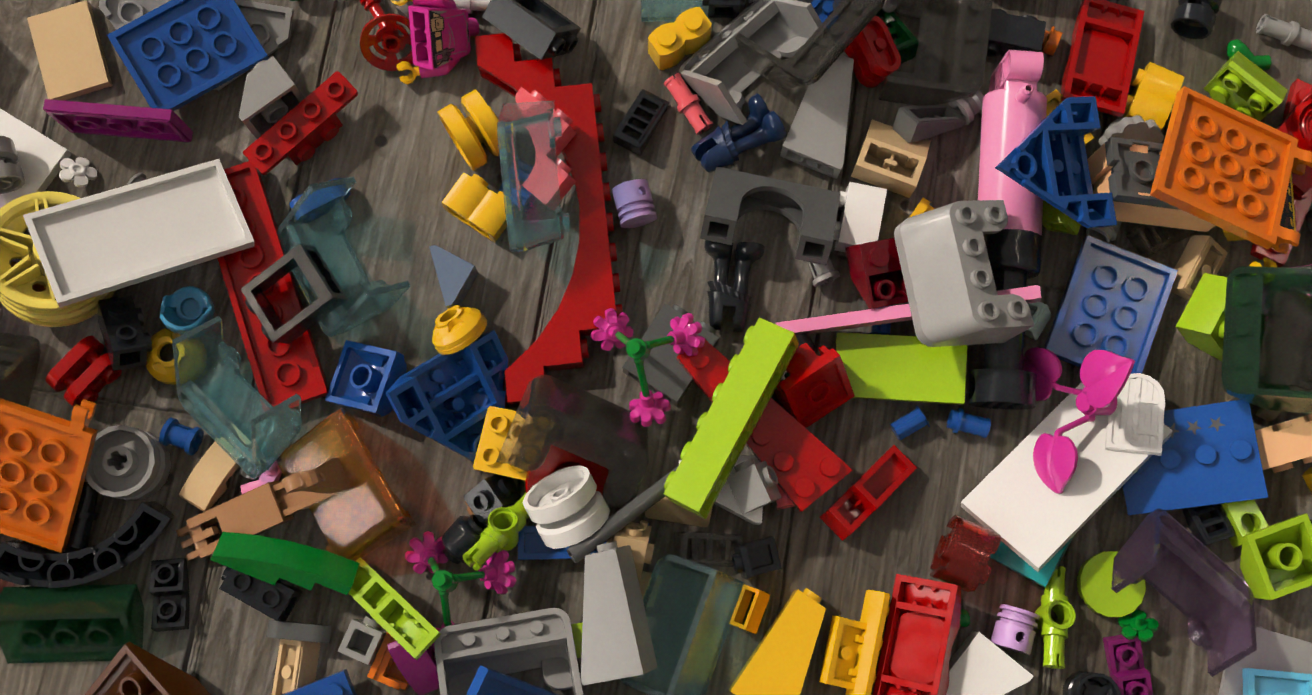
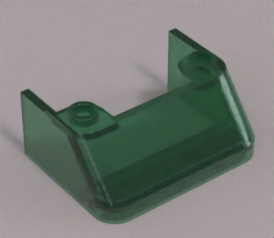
(1246, 305)

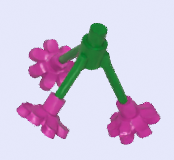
(615, 332)
(430, 553)

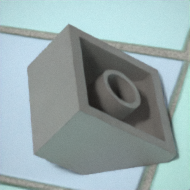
(267, 96)

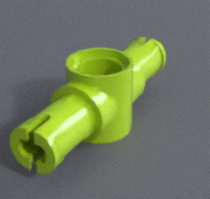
(499, 535)
(1053, 633)

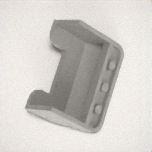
(952, 278)

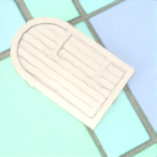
(1138, 417)

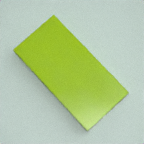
(903, 368)

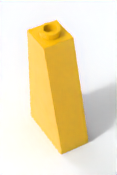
(785, 651)

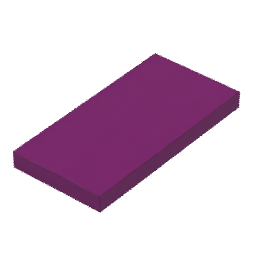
(118, 120)

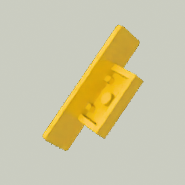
(855, 646)

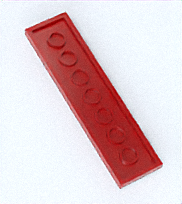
(277, 367)

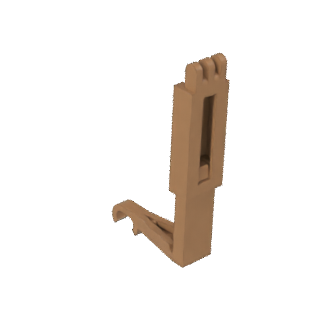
(264, 506)

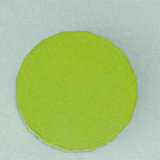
(1095, 586)

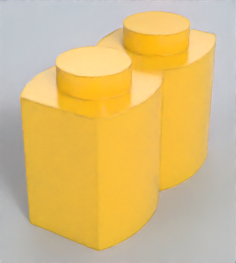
(676, 39)
(1153, 93)
(477, 206)

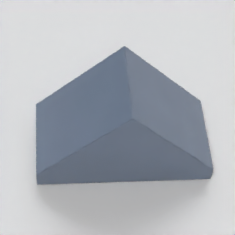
(453, 275)

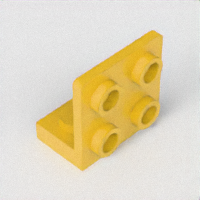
(491, 441)

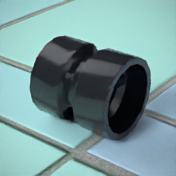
(1195, 18)
(1090, 684)

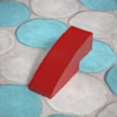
(868, 492)

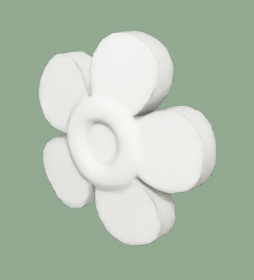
(77, 171)

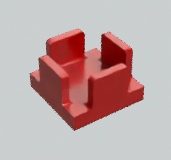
(814, 384)

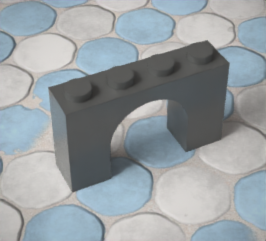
(808, 207)

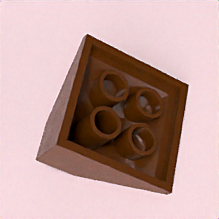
(142, 673)

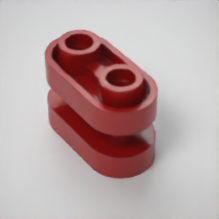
(874, 54)
(82, 372)

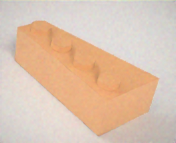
(1285, 443)

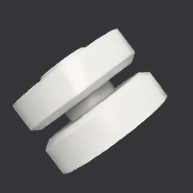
(566, 507)

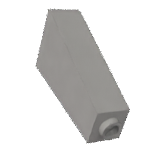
(821, 121)
(614, 618)

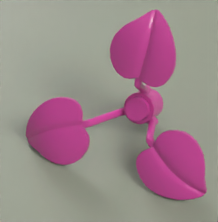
(1103, 378)

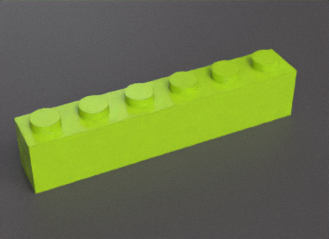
(731, 417)

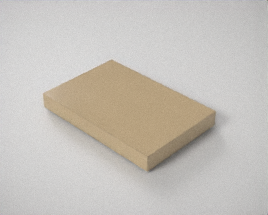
(69, 51)

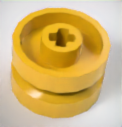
(470, 132)

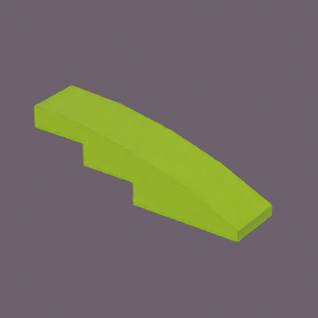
(392, 611)

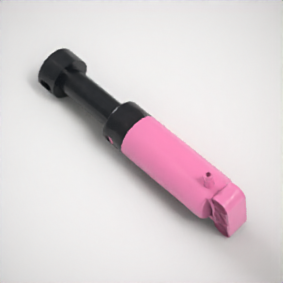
(1008, 117)

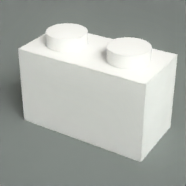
(860, 215)

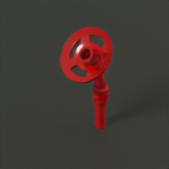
(387, 34)

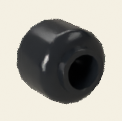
(461, 537)

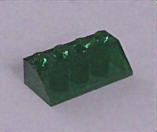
(69, 622)

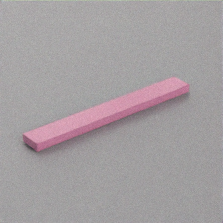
(880, 315)

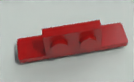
(304, 126)

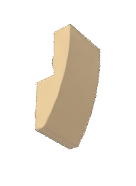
(209, 478)

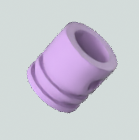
(634, 203)
(1015, 629)

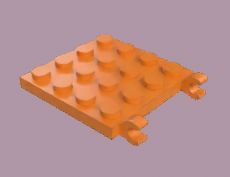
(1228, 169)
(43, 471)

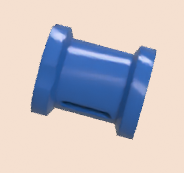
(181, 436)

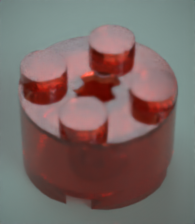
(964, 554)

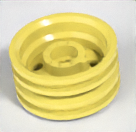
(18, 281)

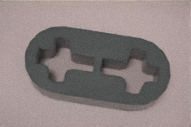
(299, 631)

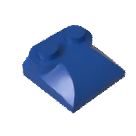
(364, 378)

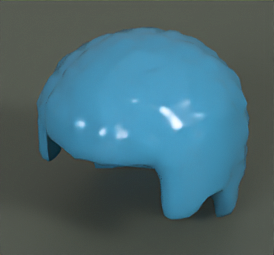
(186, 309)

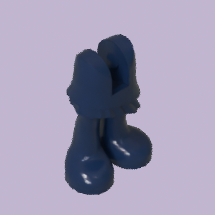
(726, 143)

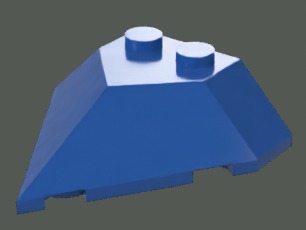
(1056, 166)
(452, 394)

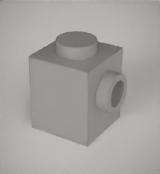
(753, 485)
(362, 640)

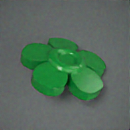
(1138, 625)

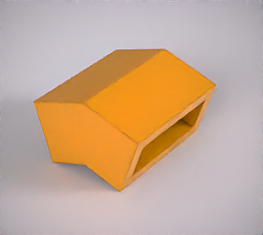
(755, 612)

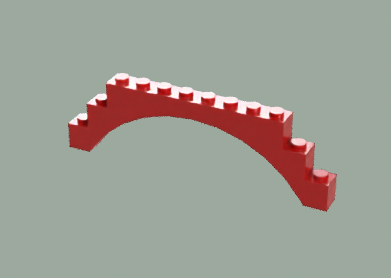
(592, 281)

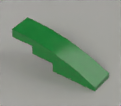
(291, 561)

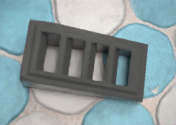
(923, 122)

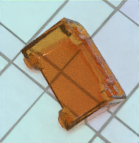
(365, 513)

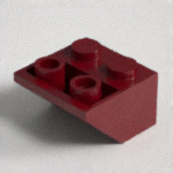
(877, 273)

